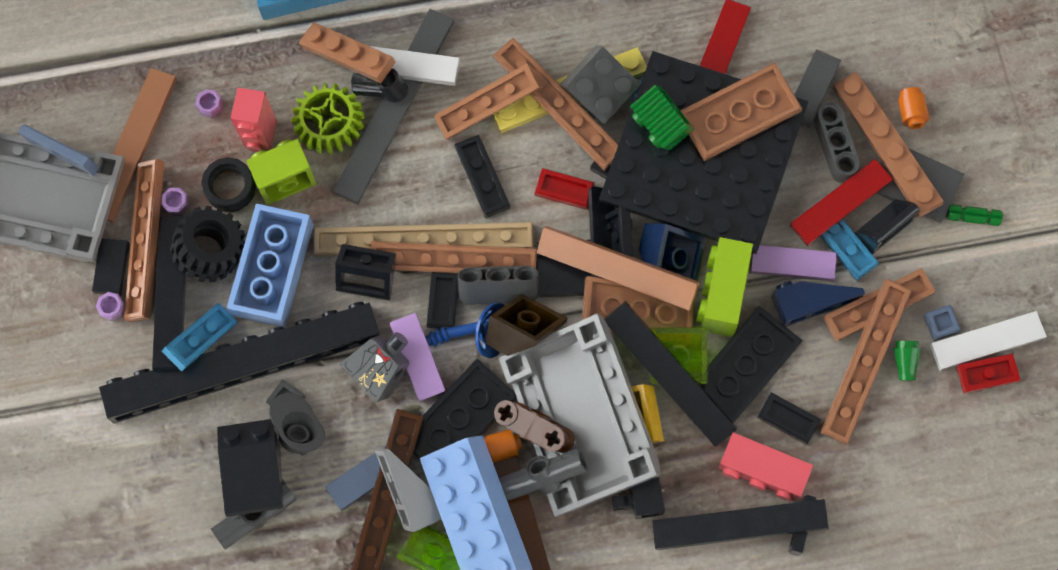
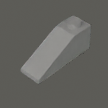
(410, 494)

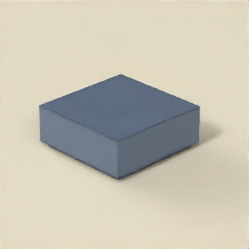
(942, 322)

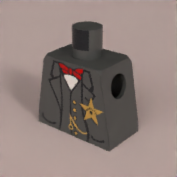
(378, 365)

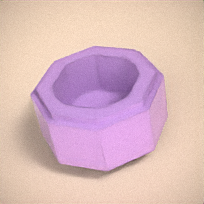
(209, 103)
(175, 201)
(110, 306)

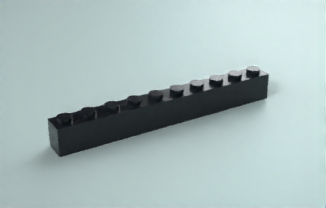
(240, 362)

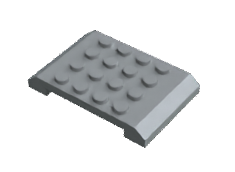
(52, 203)
(585, 387)

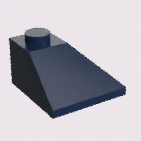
(672, 249)

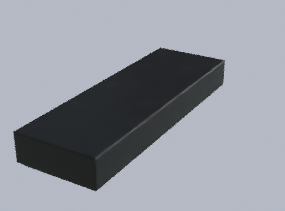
(482, 176)

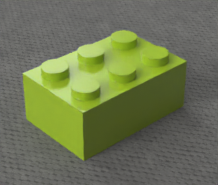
(724, 286)

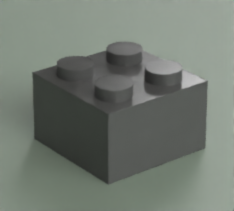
(600, 84)

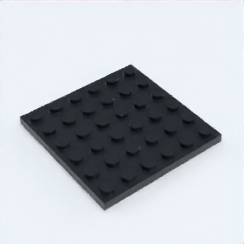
(710, 198)

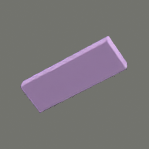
(794, 263)
(422, 365)

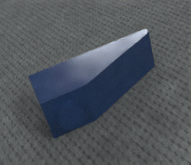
(808, 299)

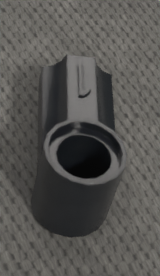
(392, 86)

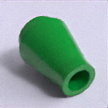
(907, 359)

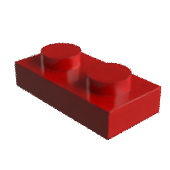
(988, 373)

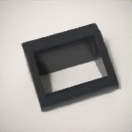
(887, 224)
(365, 263)

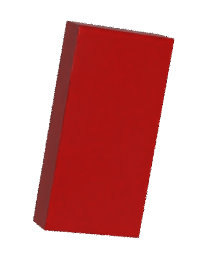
(563, 188)

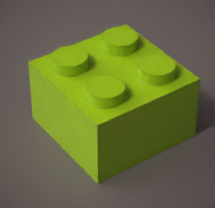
(281, 171)

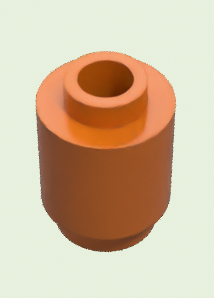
(913, 108)
(503, 445)

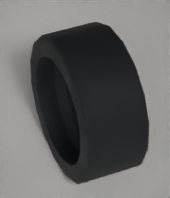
(220, 166)

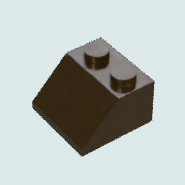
(521, 325)

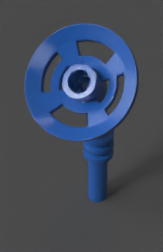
(479, 328)

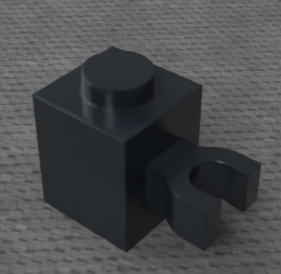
(644, 499)

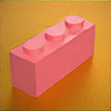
(254, 119)
(765, 467)

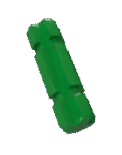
(975, 215)

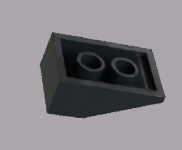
(250, 467)

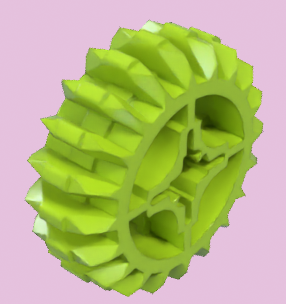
(308, 111)

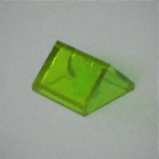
(688, 346)
(428, 551)

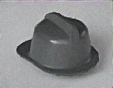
(296, 424)

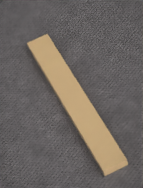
(519, 234)

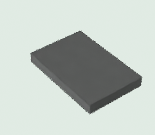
(944, 179)

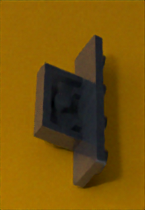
(609, 225)

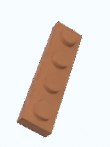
(347, 52)
(487, 101)
(854, 315)

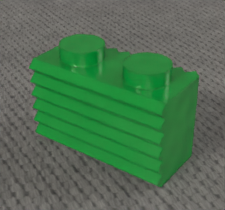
(661, 118)

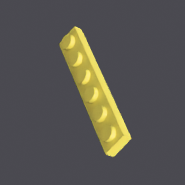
(529, 110)

